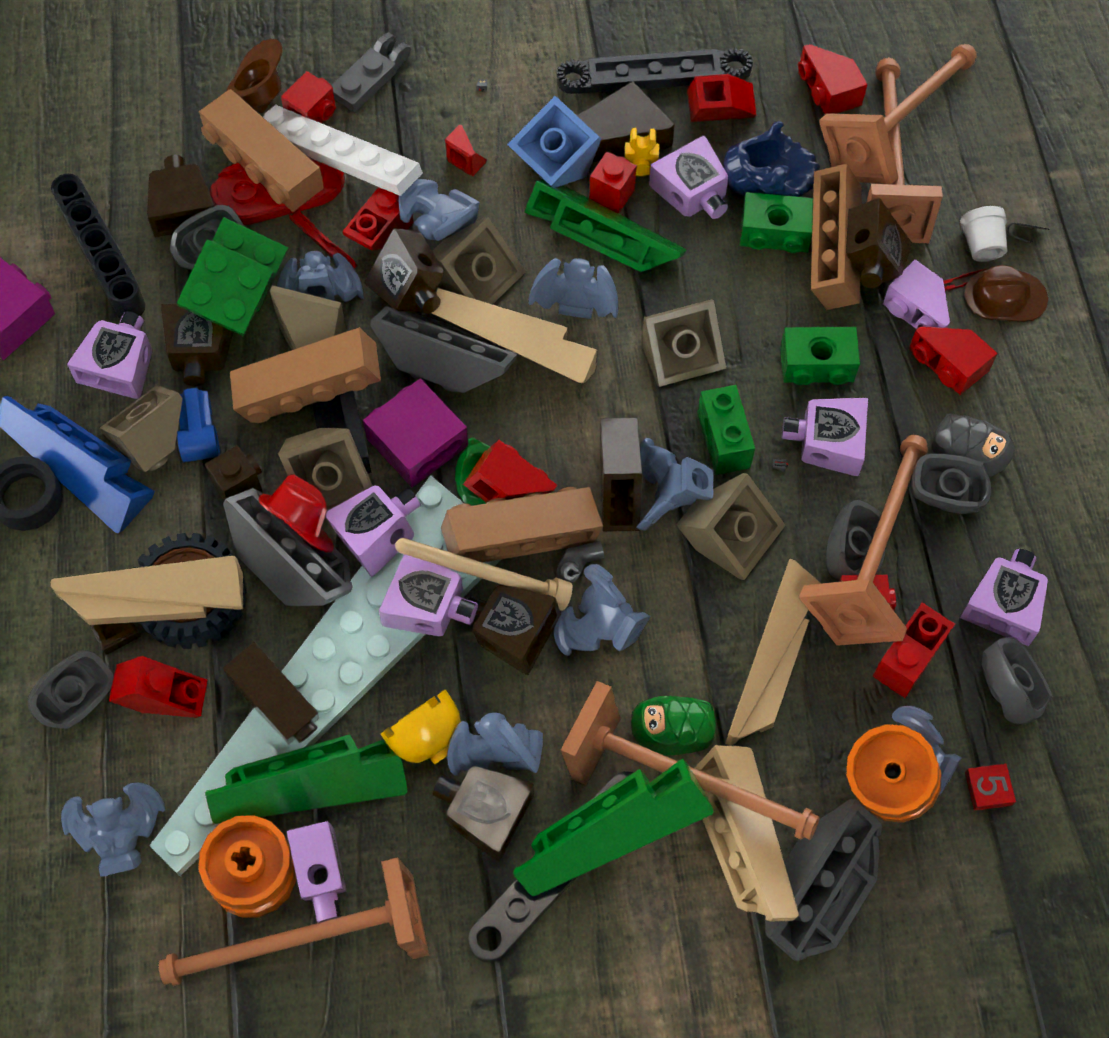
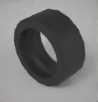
(45, 508)

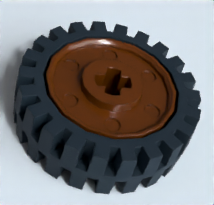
(196, 629)

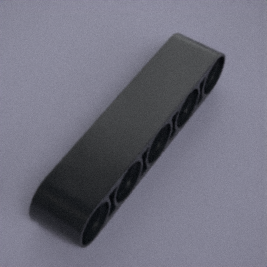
(97, 245)

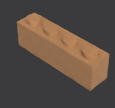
(261, 150)
(833, 275)
(305, 376)
(522, 525)

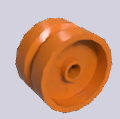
(901, 797)
(235, 846)

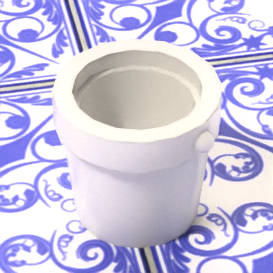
(985, 232)

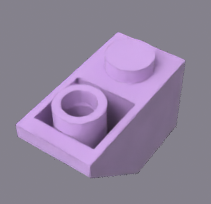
(918, 297)

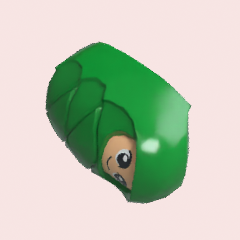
(673, 724)

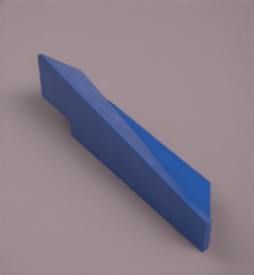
(78, 461)

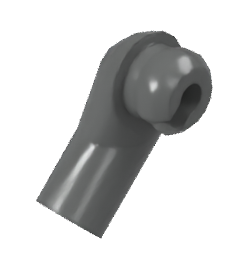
(576, 558)

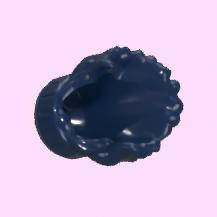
(770, 165)

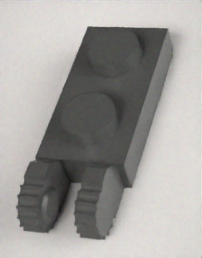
(370, 72)

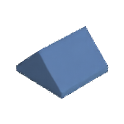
(557, 144)

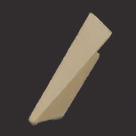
(523, 334)
(154, 592)
(774, 657)
(746, 839)

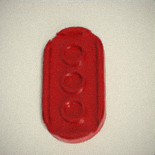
(254, 203)

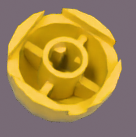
(424, 731)

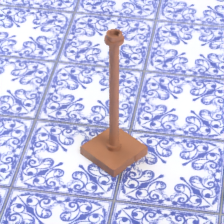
(864, 139)
(911, 205)
(856, 609)
(594, 734)
(400, 911)

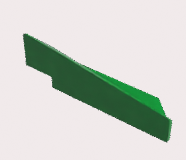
(600, 227)
(309, 779)
(614, 825)

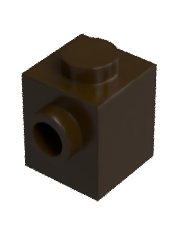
(234, 473)

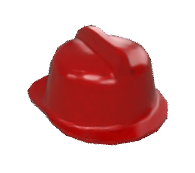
(301, 508)

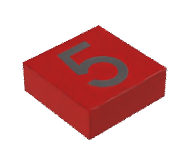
(990, 787)

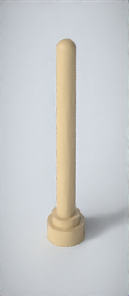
(557, 587)

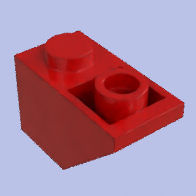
(833, 79)
(720, 98)
(376, 220)
(954, 355)
(506, 475)
(909, 658)
(157, 688)

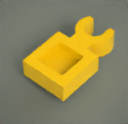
(642, 151)

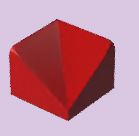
(461, 153)

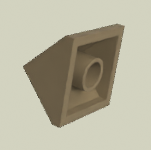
(683, 343)

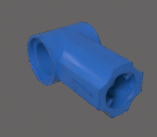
(197, 432)

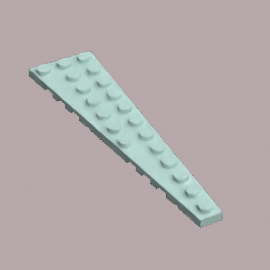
(330, 670)

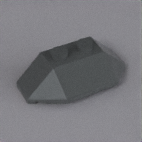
(439, 350)
(282, 558)
(829, 880)

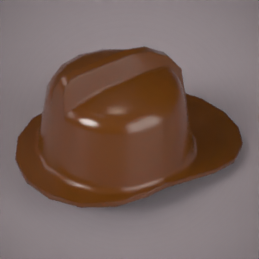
(257, 75)
(1006, 294)

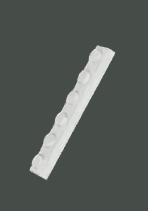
(345, 151)

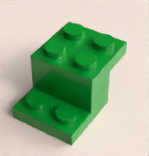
(232, 276)

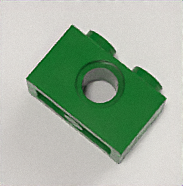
(765, 211)
(834, 344)
(726, 429)

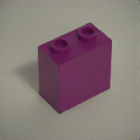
(22, 308)
(415, 432)

